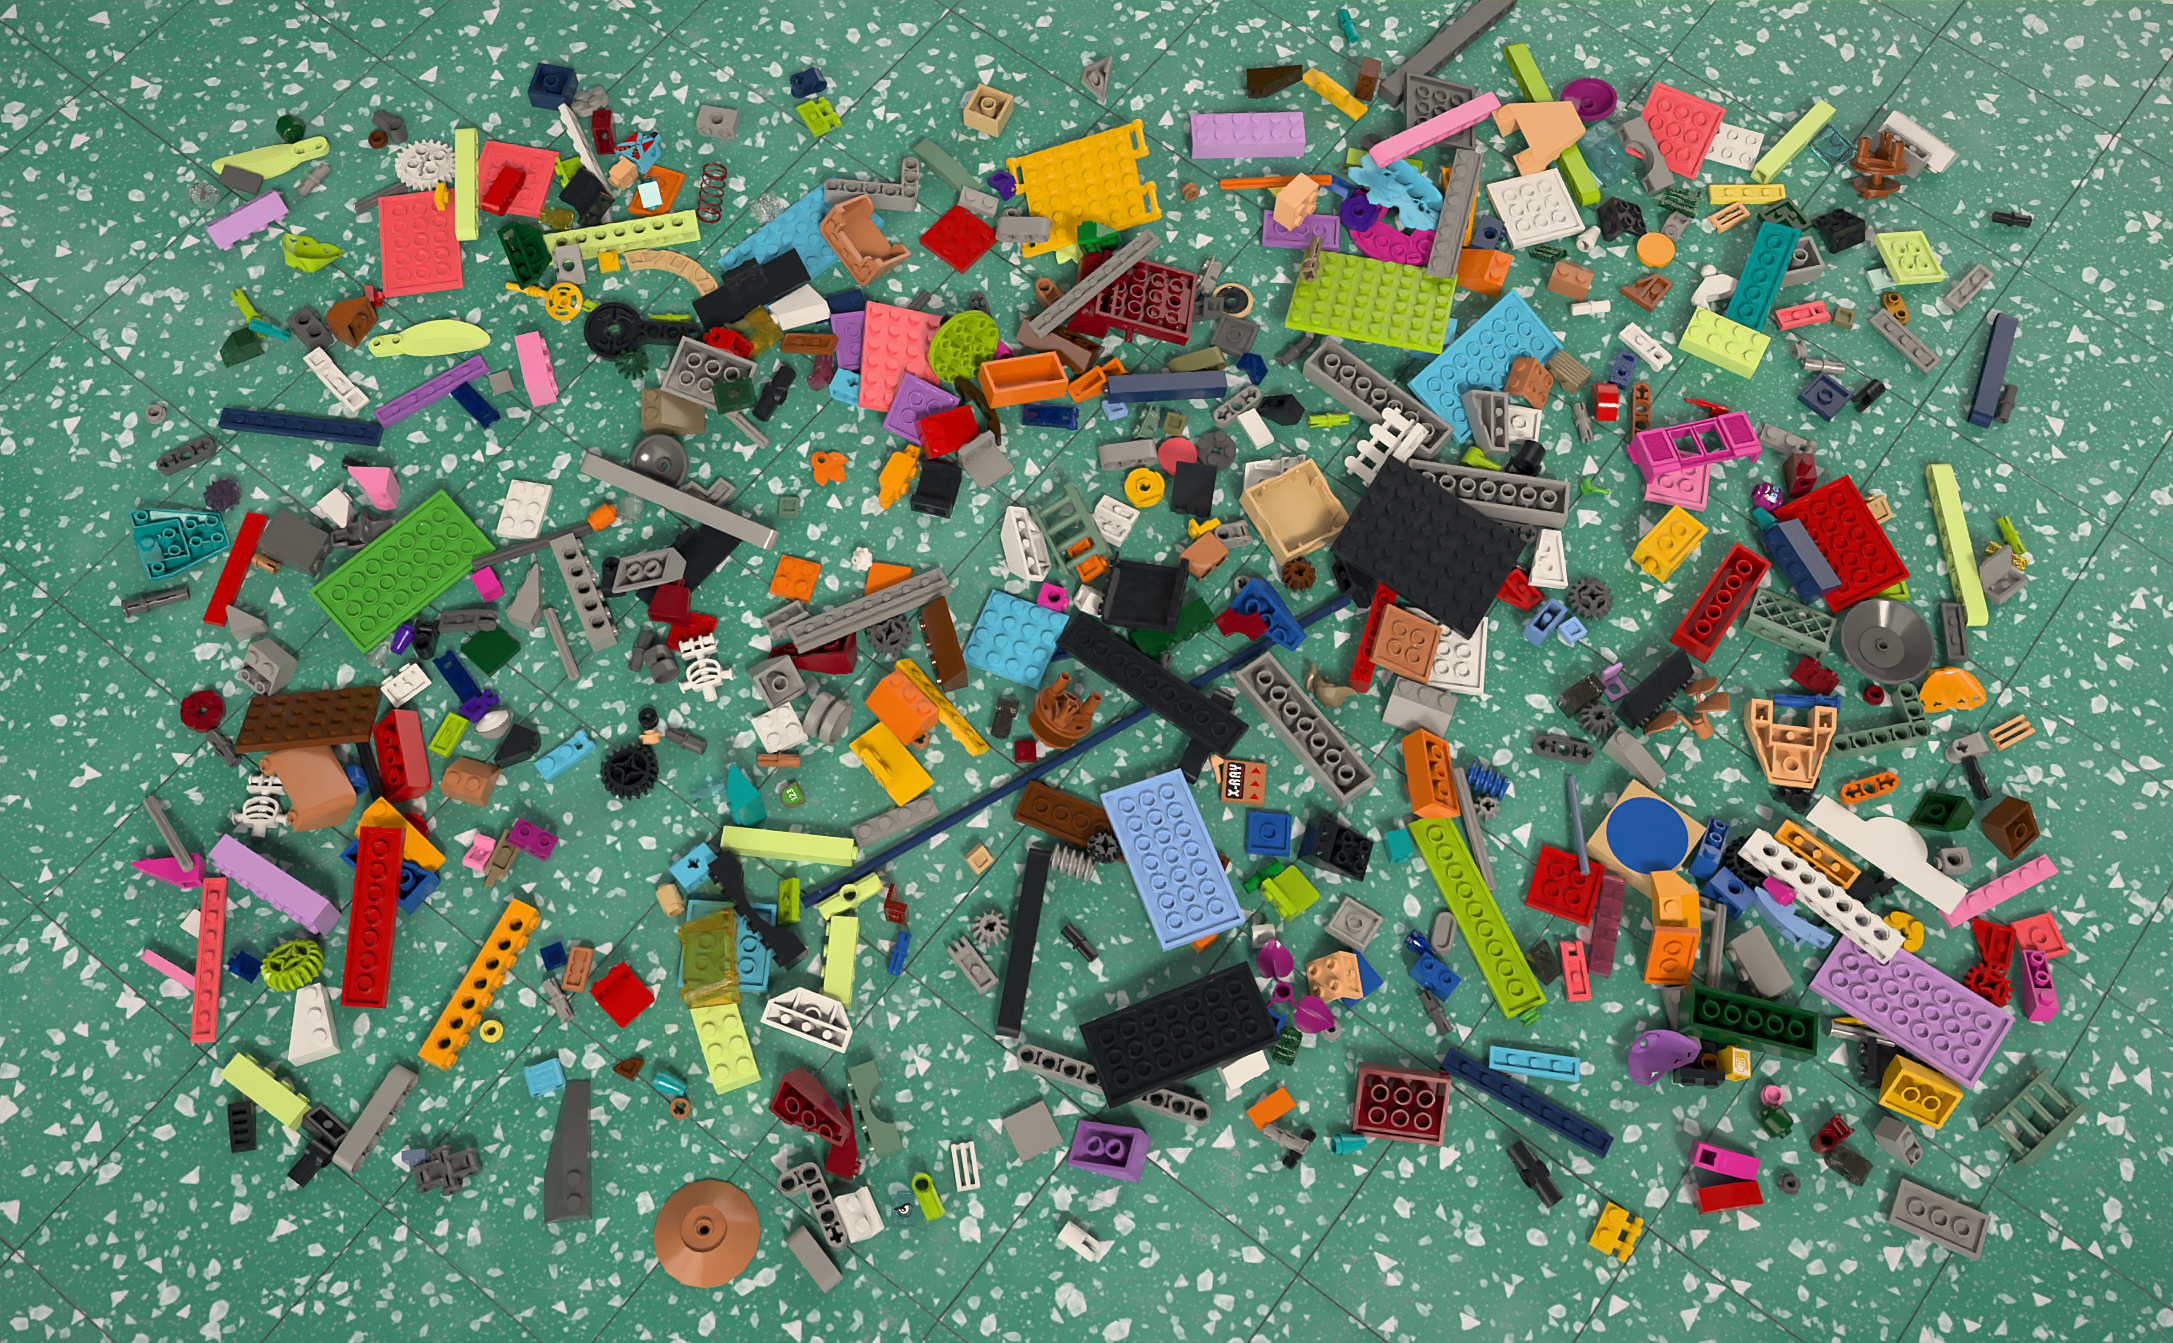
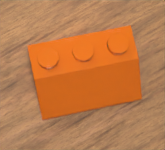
(902, 707)

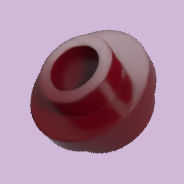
(1877, 692)

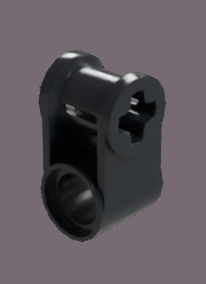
(609, 577)
(425, 634)

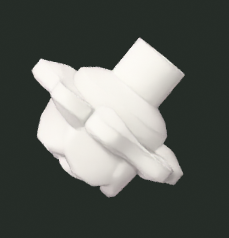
(862, 558)

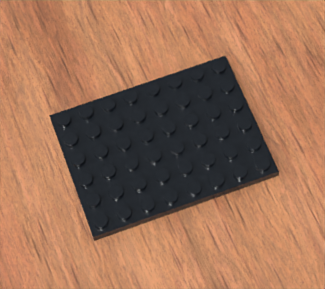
(1428, 547)

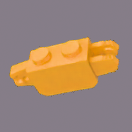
(897, 475)

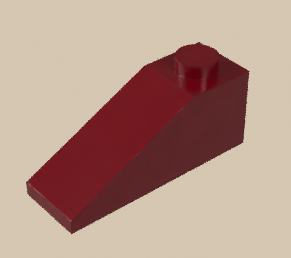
(844, 1161)

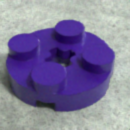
(1358, 222)

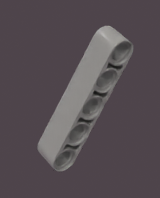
(375, 1119)

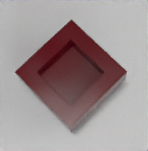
(1025, 751)

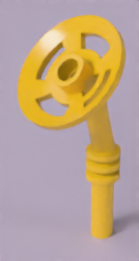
(557, 298)

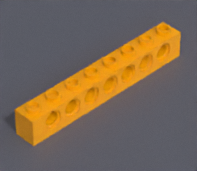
(515, 913)

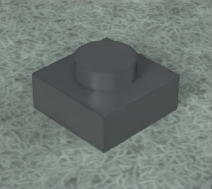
(1370, 141)

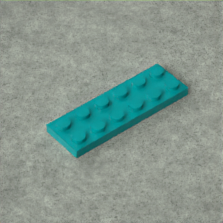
(1763, 275)

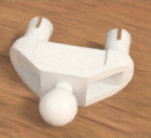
(1713, 287)

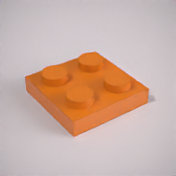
(795, 579)

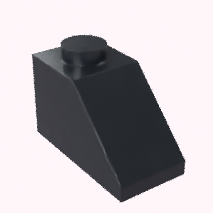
(1281, 409)
(517, 747)

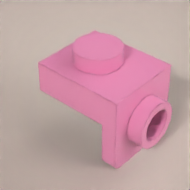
(480, 852)

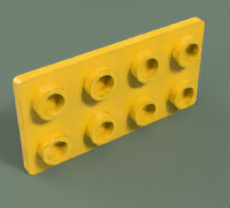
(891, 764)

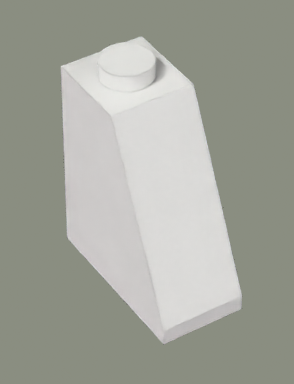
(799, 308)

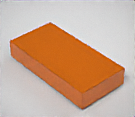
(1270, 1108)

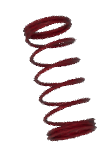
(721, 178)

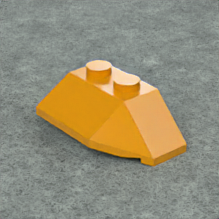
(1817, 854)
(1673, 901)

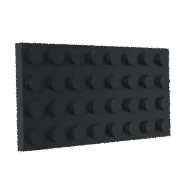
(1179, 1034)

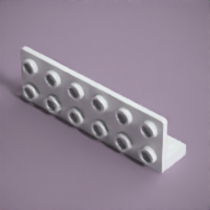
(1735, 147)

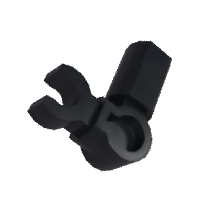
(1797, 801)

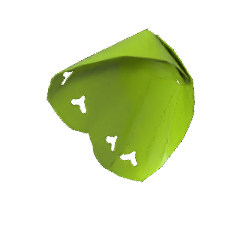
(308, 257)

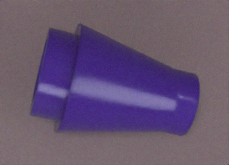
(402, 639)

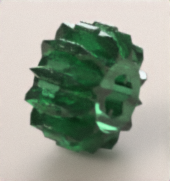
(638, 368)
(1286, 1051)

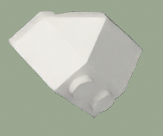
(1024, 545)
(810, 1017)

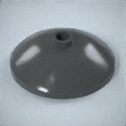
(654, 453)

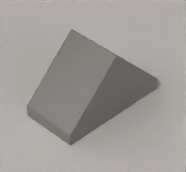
(244, 625)

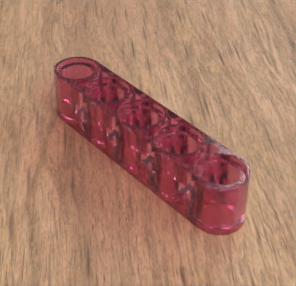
(1606, 925)

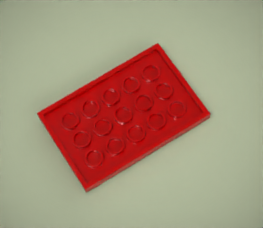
(1848, 541)

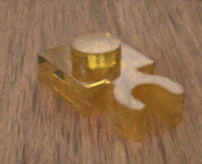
(559, 219)

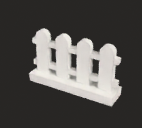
(1402, 450)

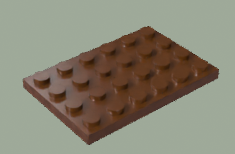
(309, 719)

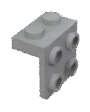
(984, 460)
(1998, 578)

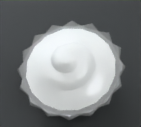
(493, 724)

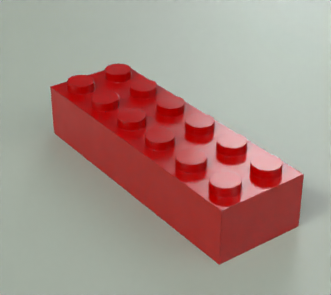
(1720, 602)

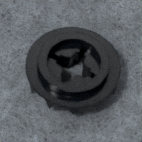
(1098, 853)

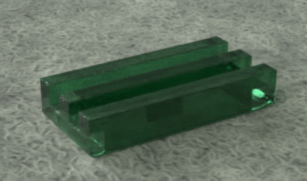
(1547, 253)

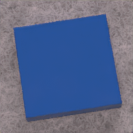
(1268, 834)
(1369, 980)

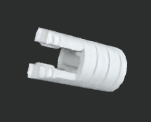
(1075, 1237)

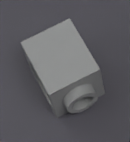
(1958, 856)

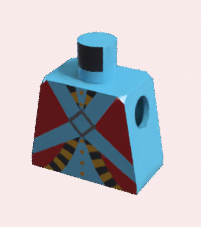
(640, 150)

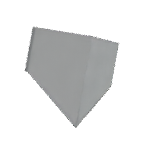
(1097, 77)

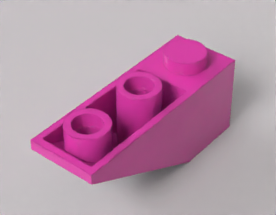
(169, 870)
(2037, 987)
(1723, 1160)

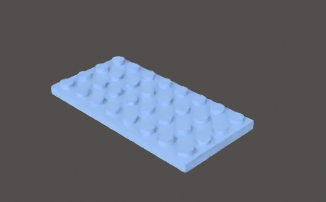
(1172, 860)

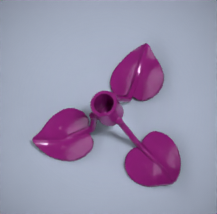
(1276, 962)

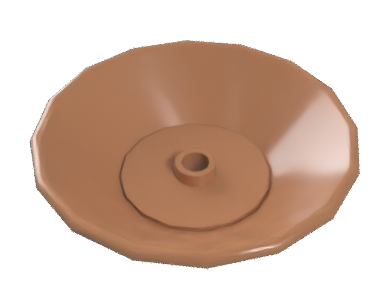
(713, 1256)

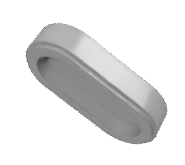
(1443, 933)

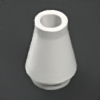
(1587, 240)

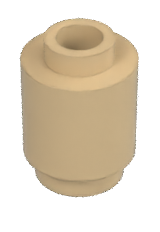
(670, 899)

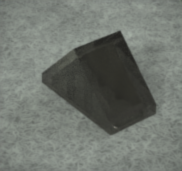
(1543, 963)

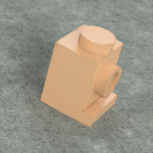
(623, 173)

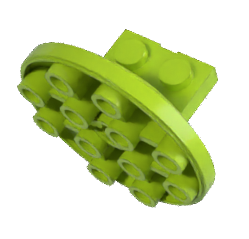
(963, 345)

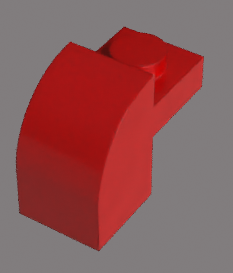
(1605, 401)

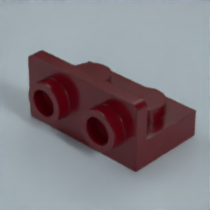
(1814, 677)

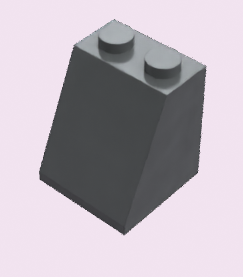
(295, 543)

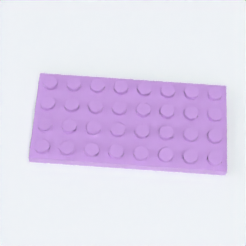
(1915, 1008)

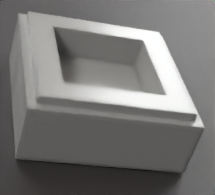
(501, 382)

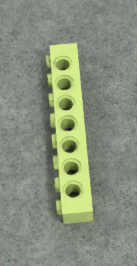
(629, 235)

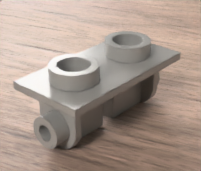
(1209, 269)

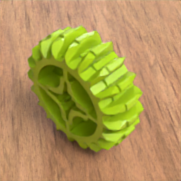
(292, 965)

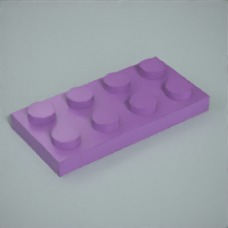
(1299, 238)

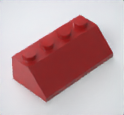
(401, 756)

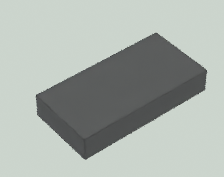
(240, 180)

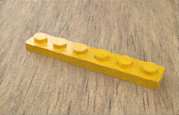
(947, 713)

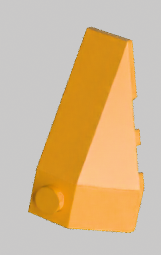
(416, 847)

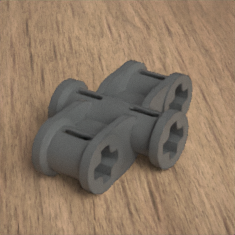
(446, 1170)

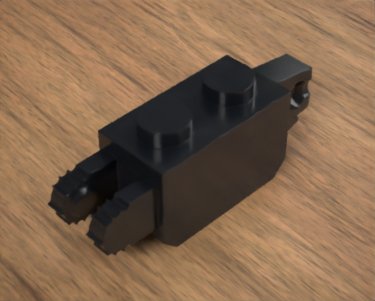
(1352, 582)

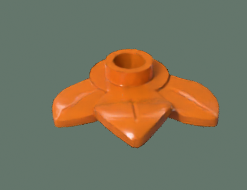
(830, 469)

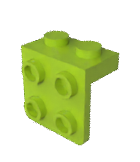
(1289, 893)

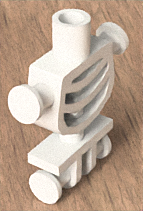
(706, 682)
(256, 809)

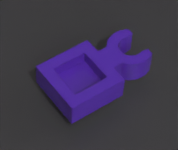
(477, 707)

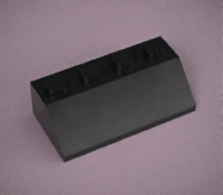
(1656, 690)

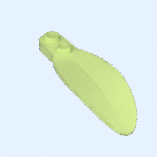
(275, 159)
(431, 339)

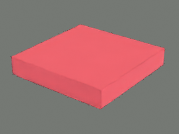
(2039, 934)

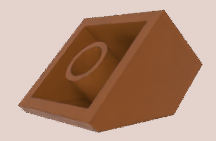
(351, 320)

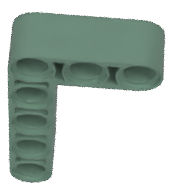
(1886, 734)

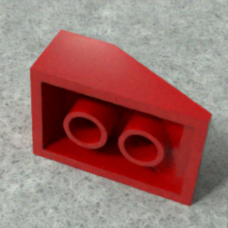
(946, 431)

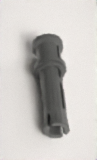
(143, 603)

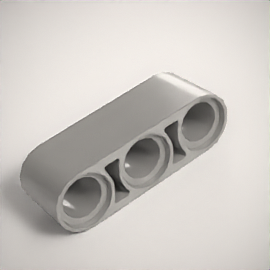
(1023, 229)
(1128, 455)
(813, 1259)

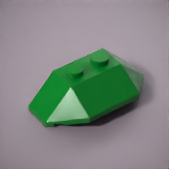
(1097, 238)

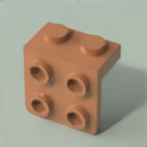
(1529, 380)

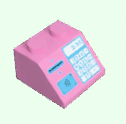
(377, 485)

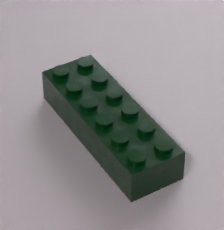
(1748, 1022)

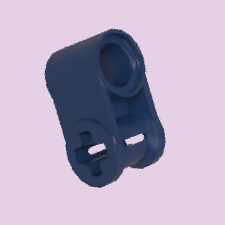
(809, 82)

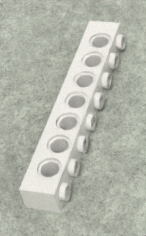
(1825, 907)

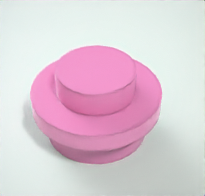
(1771, 1095)

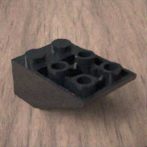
(1335, 848)

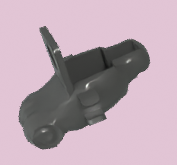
(361, 533)

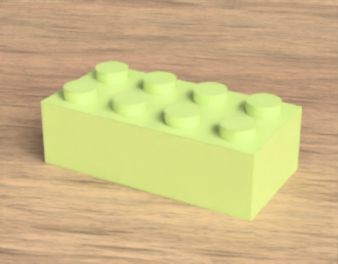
(1724, 342)
(725, 1047)

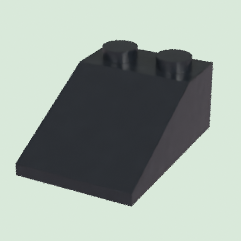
(1193, 489)

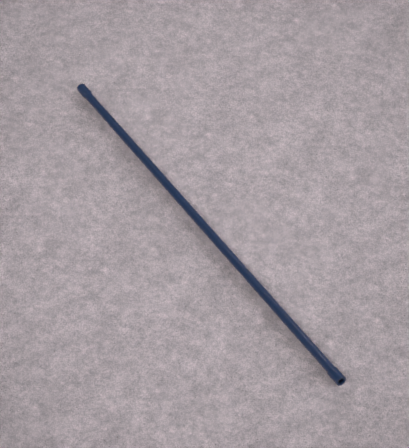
(820, 893)

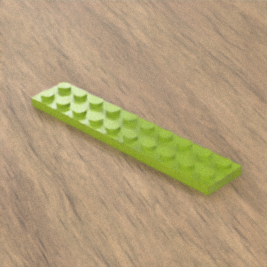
(1477, 916)

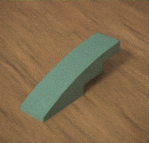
(945, 166)

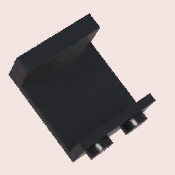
(587, 197)
(937, 489)

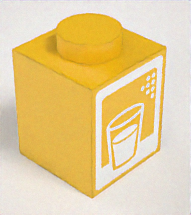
(1734, 1063)

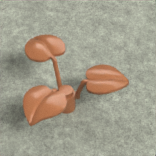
(1700, 722)

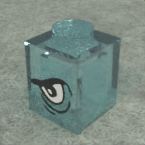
(903, 1209)

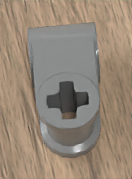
(1235, 534)
(1966, 747)

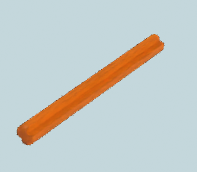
(1269, 182)

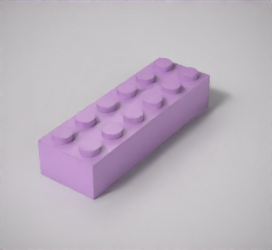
(1247, 135)
(274, 886)

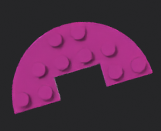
(1389, 244)

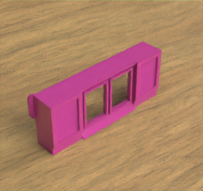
(1658, 454)

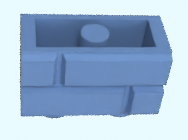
(1544, 622)

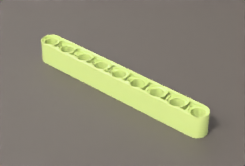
(1956, 544)

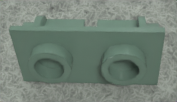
(1147, 418)

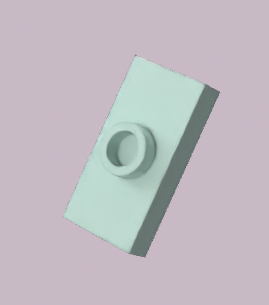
(1879, 278)

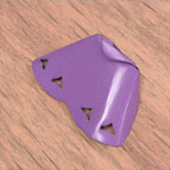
(1659, 1055)

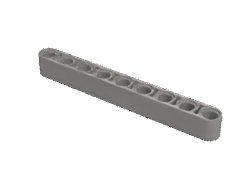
(1084, 1069)

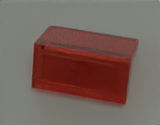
(895, 911)

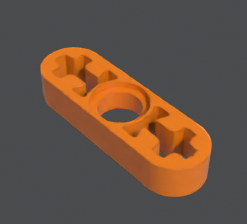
(1874, 781)

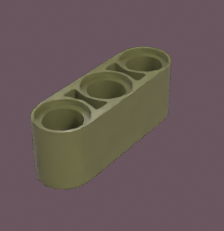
(1203, 360)

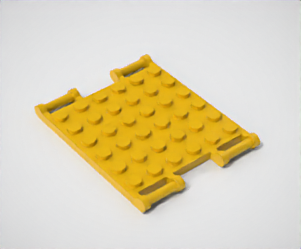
(1086, 182)

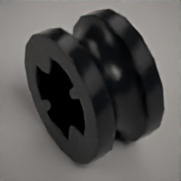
(655, 719)

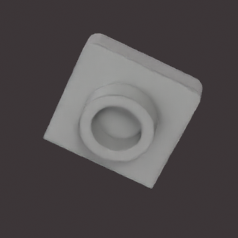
(1675, 226)

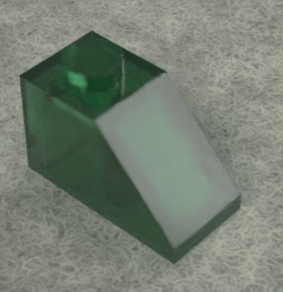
(240, 347)

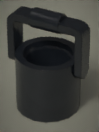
(1527, 459)

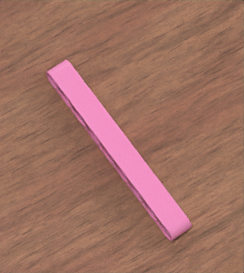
(1434, 130)

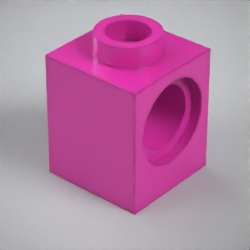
(487, 584)
(1050, 591)

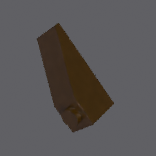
(1270, 80)

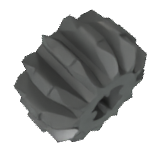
(1589, 722)

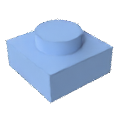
(1114, 411)
(1572, 630)

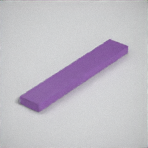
(430, 391)

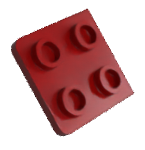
(621, 995)

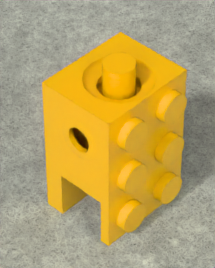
(1669, 544)

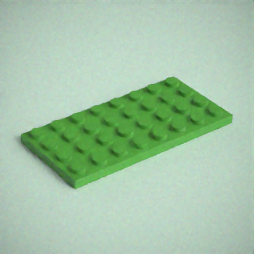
(401, 572)

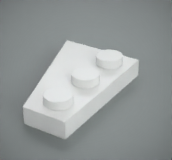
(1548, 561)

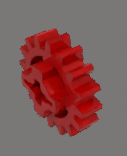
(1989, 978)

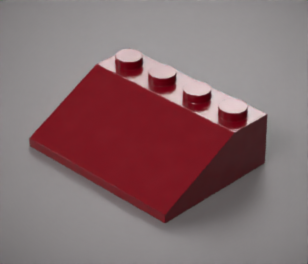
(1400, 1103)

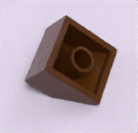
(2011, 826)

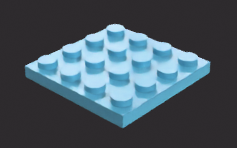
(1015, 639)
(752, 958)

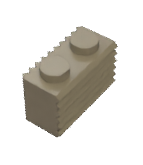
(1568, 372)

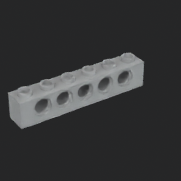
(564, 548)

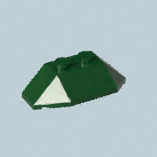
(525, 252)

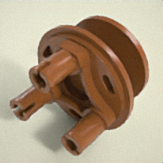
(1881, 162)
(1060, 715)

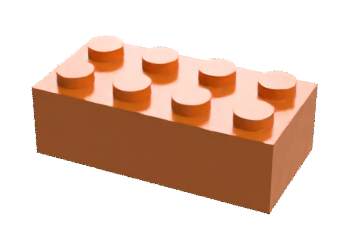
(1022, 379)

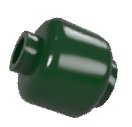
(290, 128)
(1776, 1121)

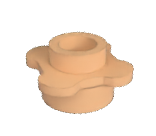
(650, 737)

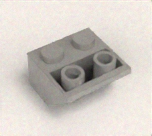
(267, 667)

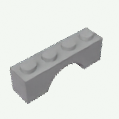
(1636, 135)

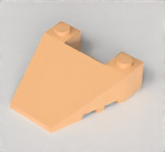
(1546, 128)
(1788, 752)

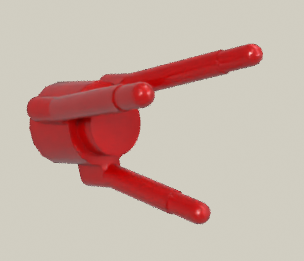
(1714, 409)

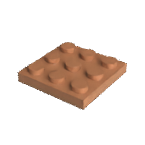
(1405, 644)

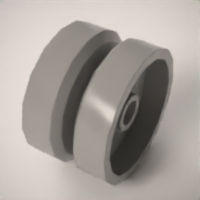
(827, 718)

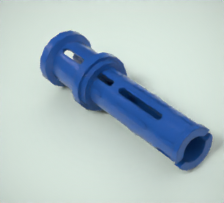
(1805, 701)

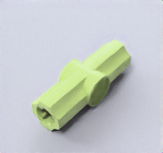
(838, 904)

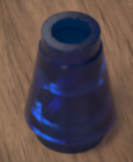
(1418, 943)

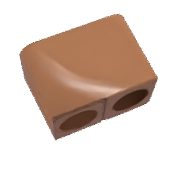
(1204, 556)

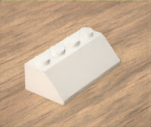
(1942, 155)

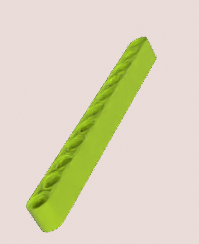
(1534, 91)

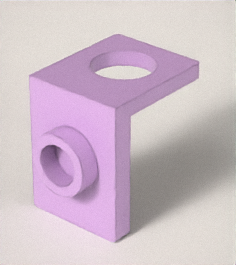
(1609, 677)

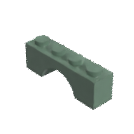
(883, 1135)

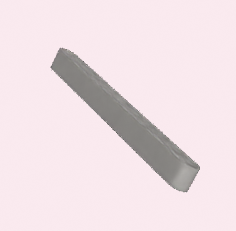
(680, 501)

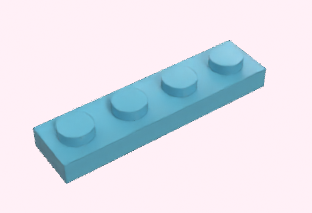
(1534, 1064)

